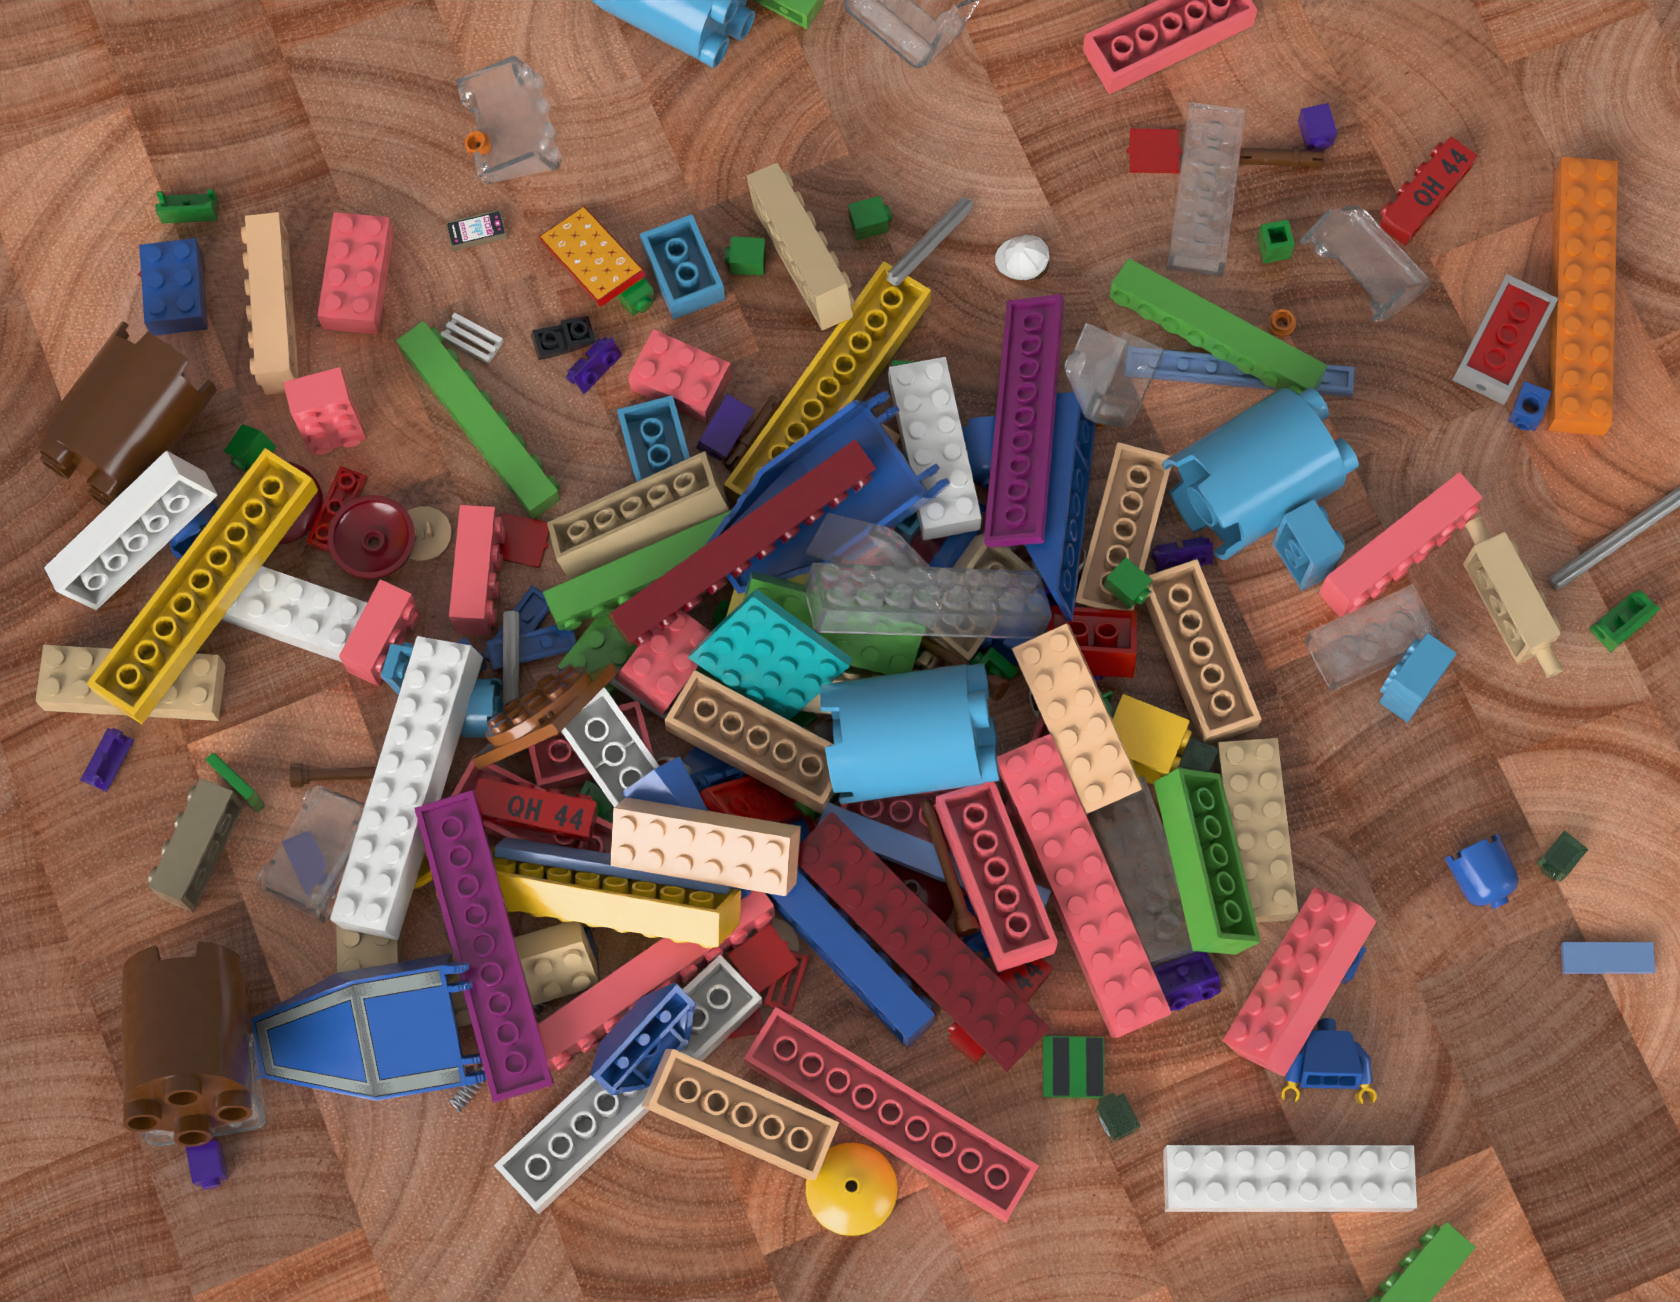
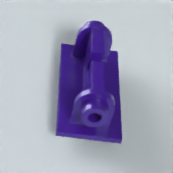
(601, 358)
(1170, 555)
(107, 759)

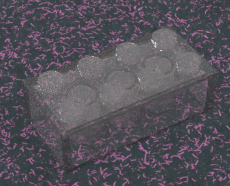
(1369, 637)

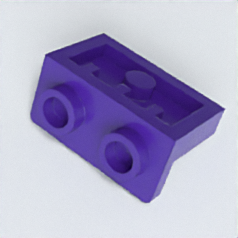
(1188, 980)

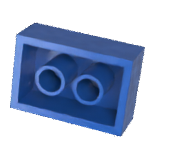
(173, 287)

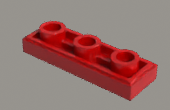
(344, 488)

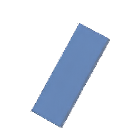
(1607, 958)

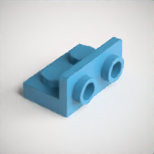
(396, 665)

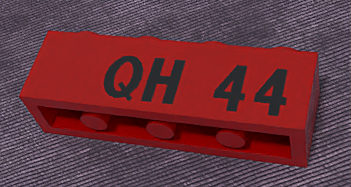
(1427, 191)
(536, 809)
(1024, 982)

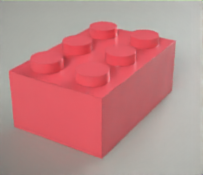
(680, 370)
(383, 621)
(662, 664)

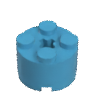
(482, 706)

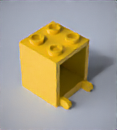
(1151, 737)

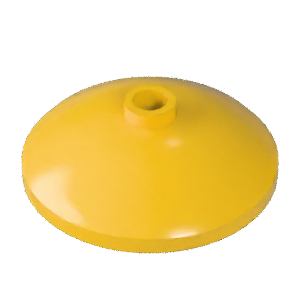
(859, 1210)

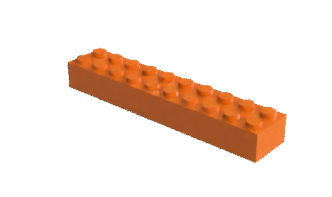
(1585, 284)

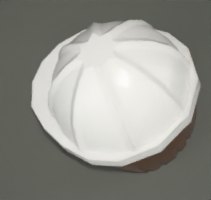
(1023, 258)

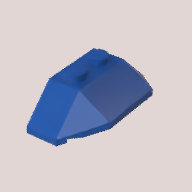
(636, 1044)

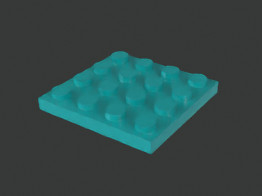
(770, 656)

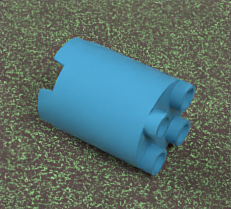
(689, 25)
(1259, 469)
(910, 733)

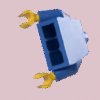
(1331, 1061)

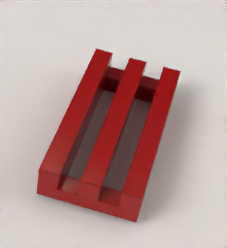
(779, 1004)

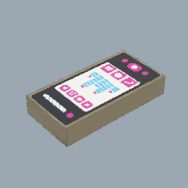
(476, 230)

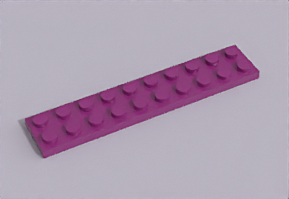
(1024, 422)
(484, 939)

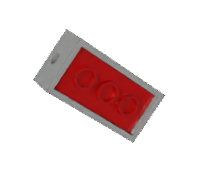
(1505, 339)

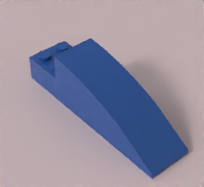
(1067, 502)

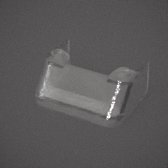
(909, 28)
(1370, 258)
(1111, 374)
(862, 543)

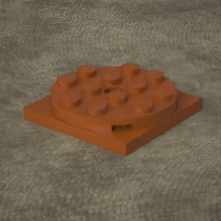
(541, 711)

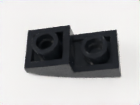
(562, 339)

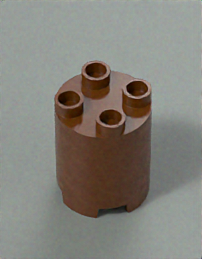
(122, 414)
(185, 1043)

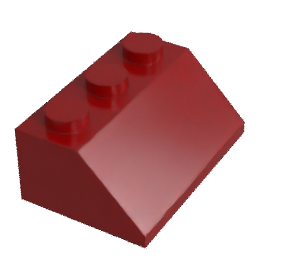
(1104, 638)

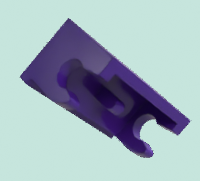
(725, 428)

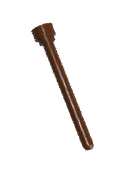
(996, 684)
(303, 775)
(965, 923)

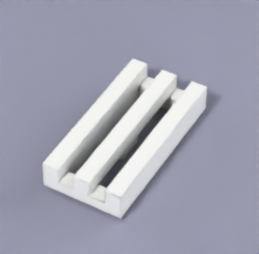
(452, 327)

